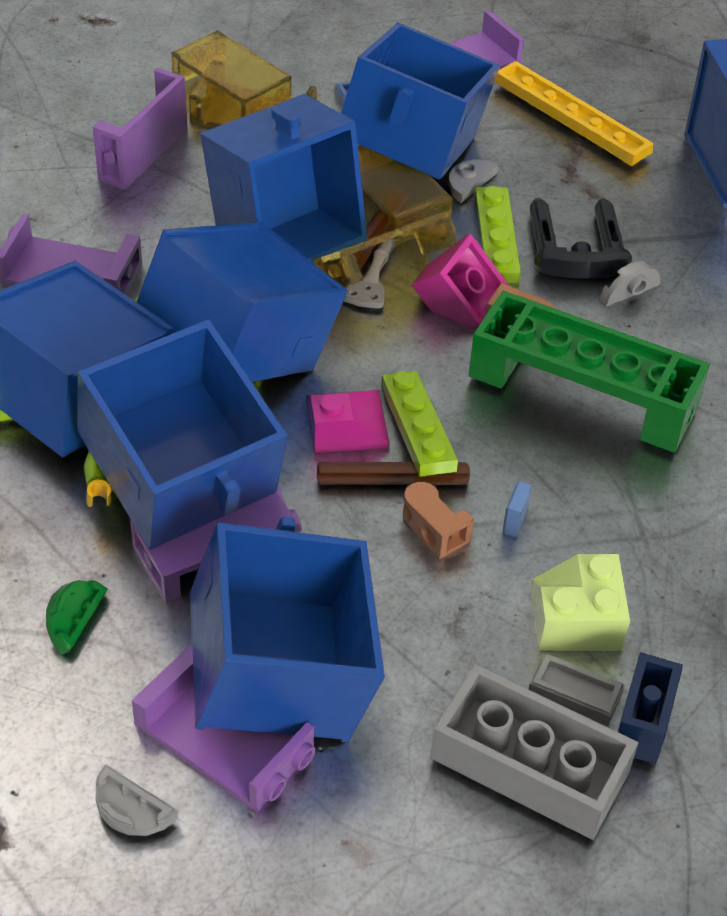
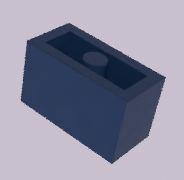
(650, 704)

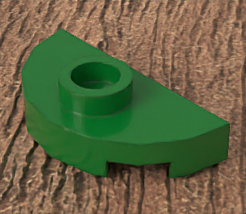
(71, 610)

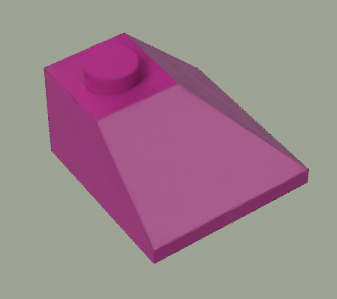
(459, 283)
(347, 422)

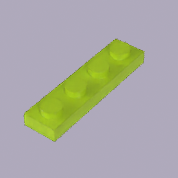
(497, 230)
(419, 424)

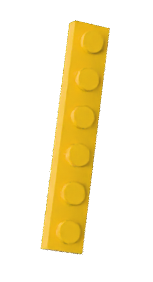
(574, 113)

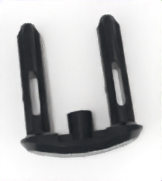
(580, 261)

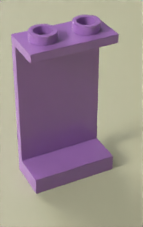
(495, 42)
(131, 150)
(31, 256)
(187, 551)
(241, 762)

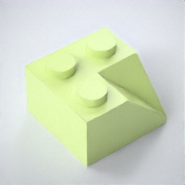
(581, 605)

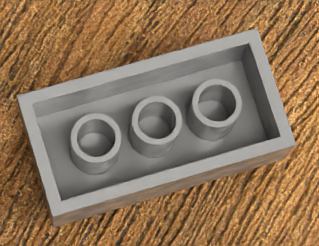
(533, 751)

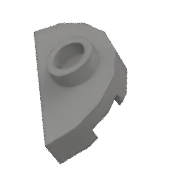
(468, 175)
(632, 281)
(129, 806)

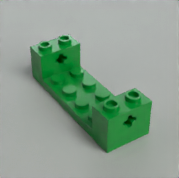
(594, 357)

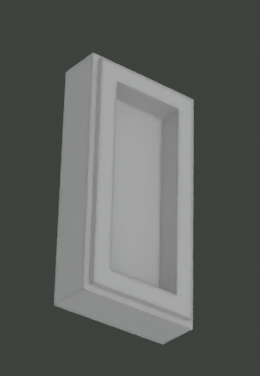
(577, 688)

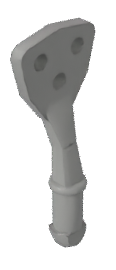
(370, 291)

